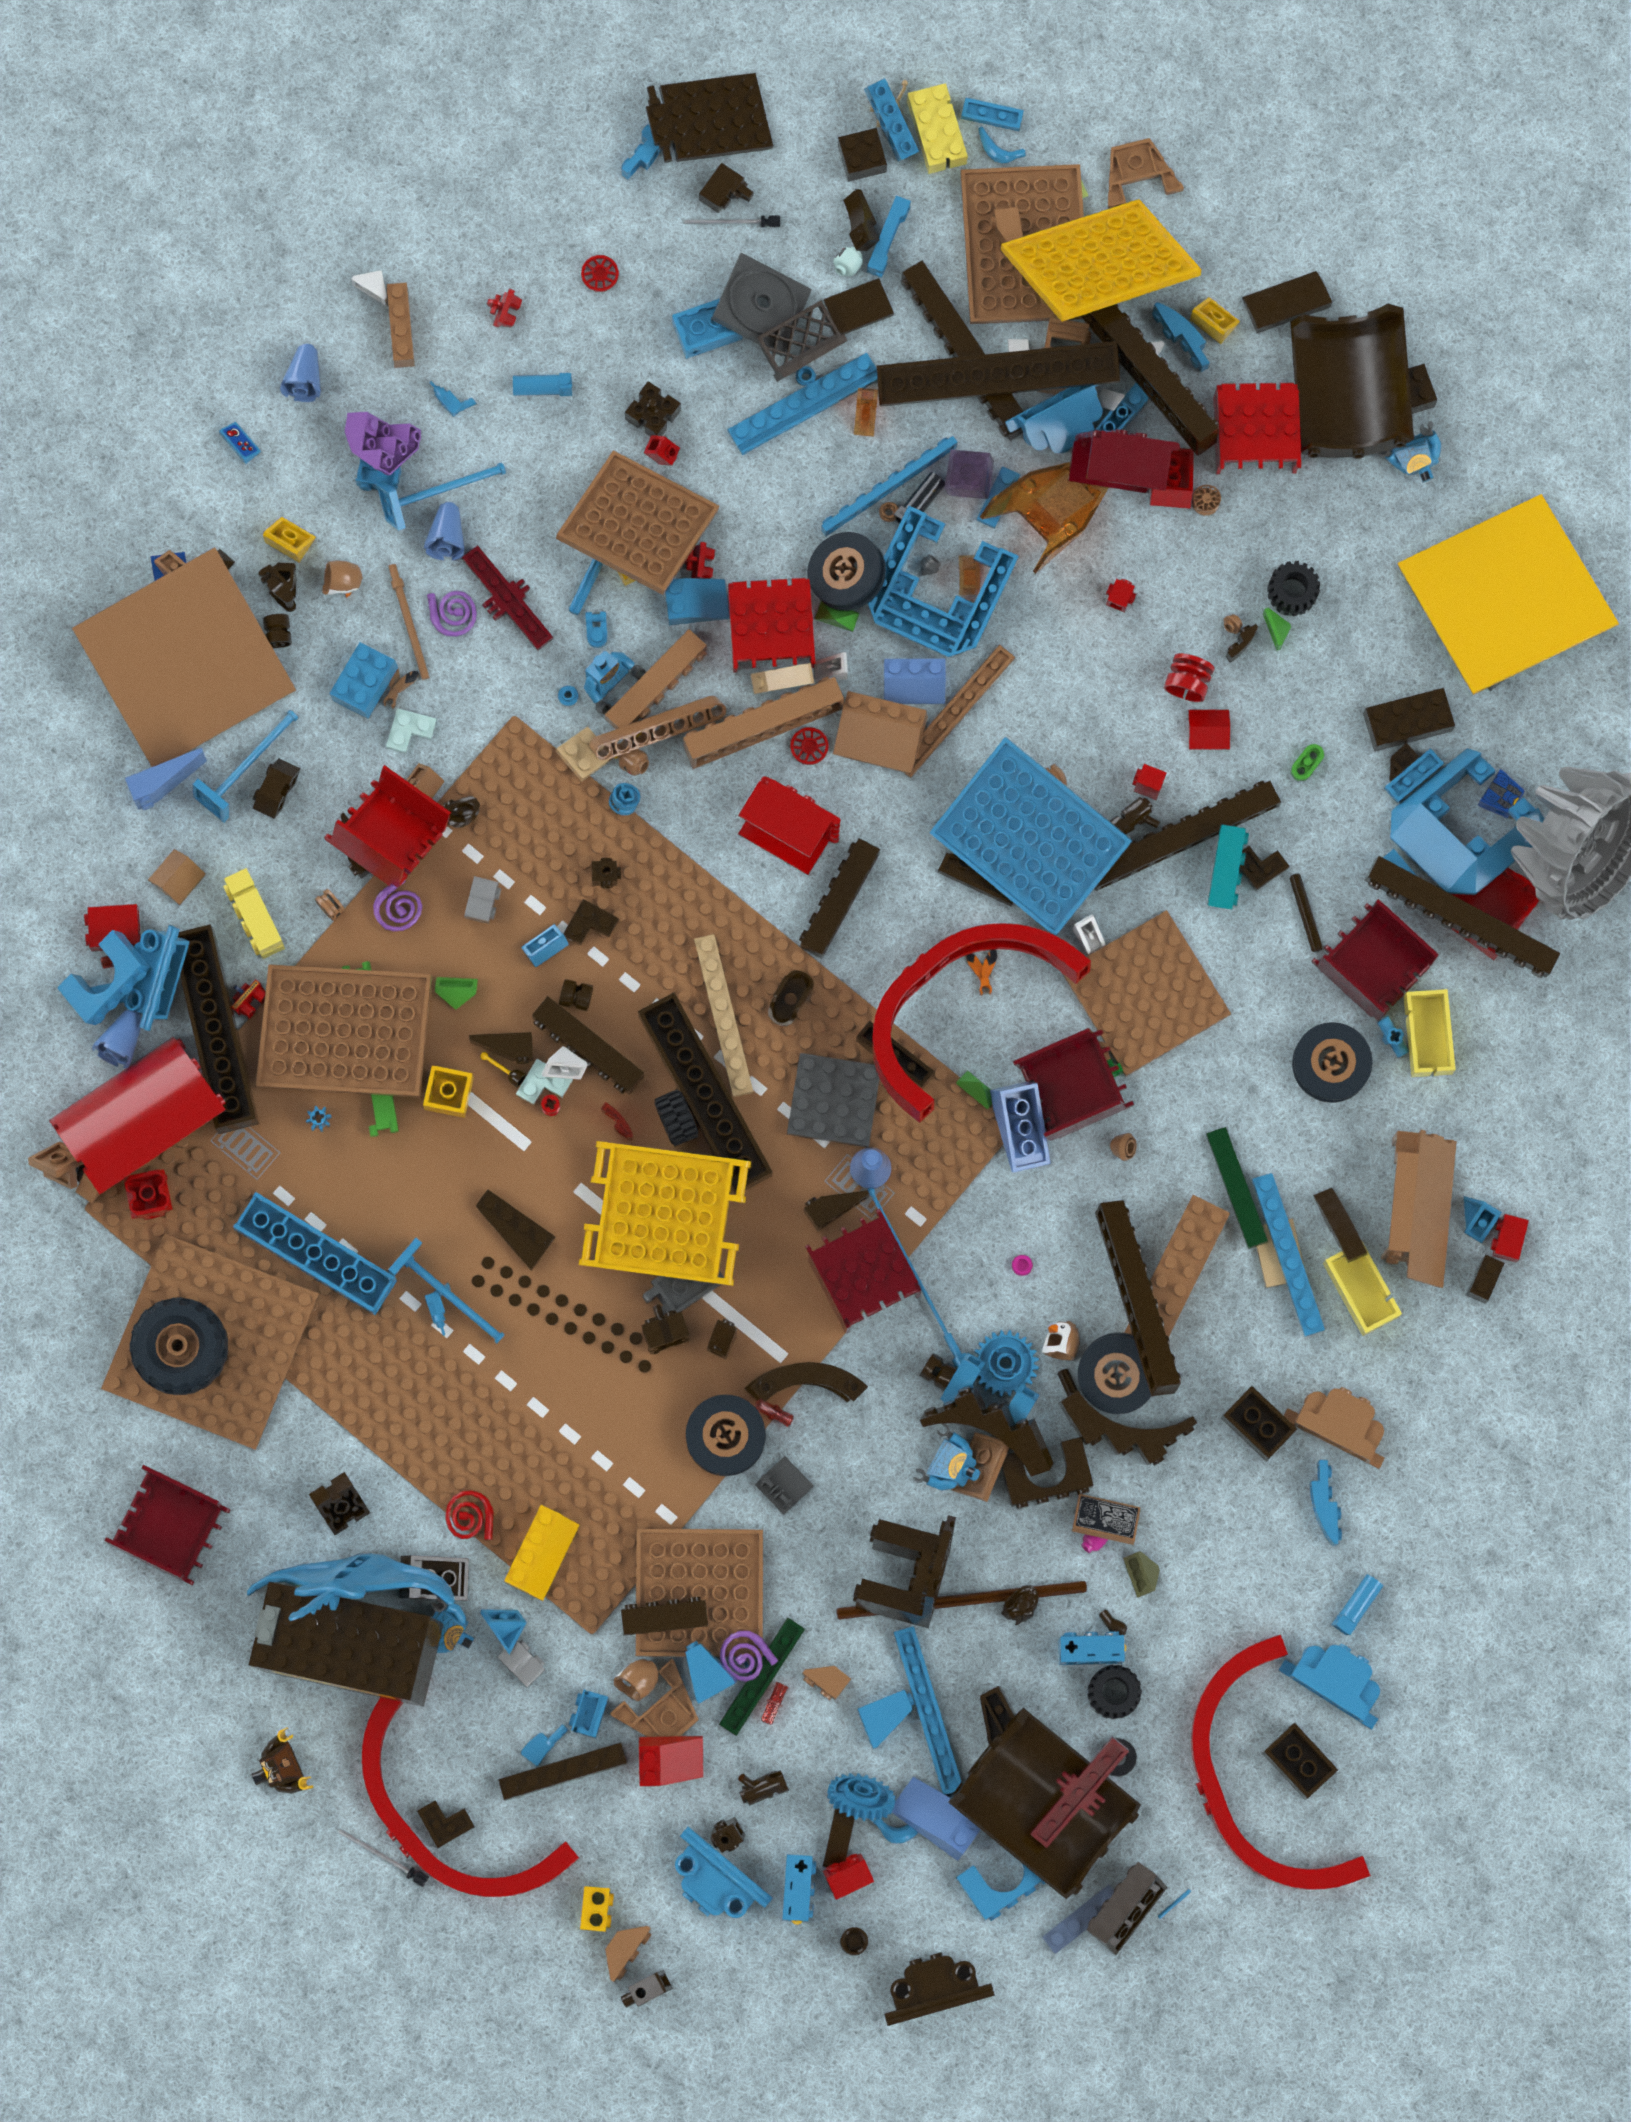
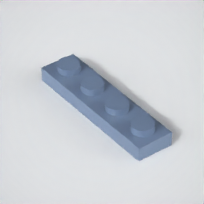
(1077, 1921)

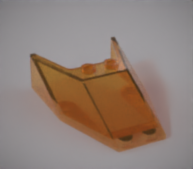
(1050, 505)

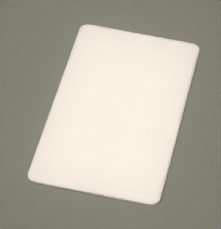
(1110, 399)

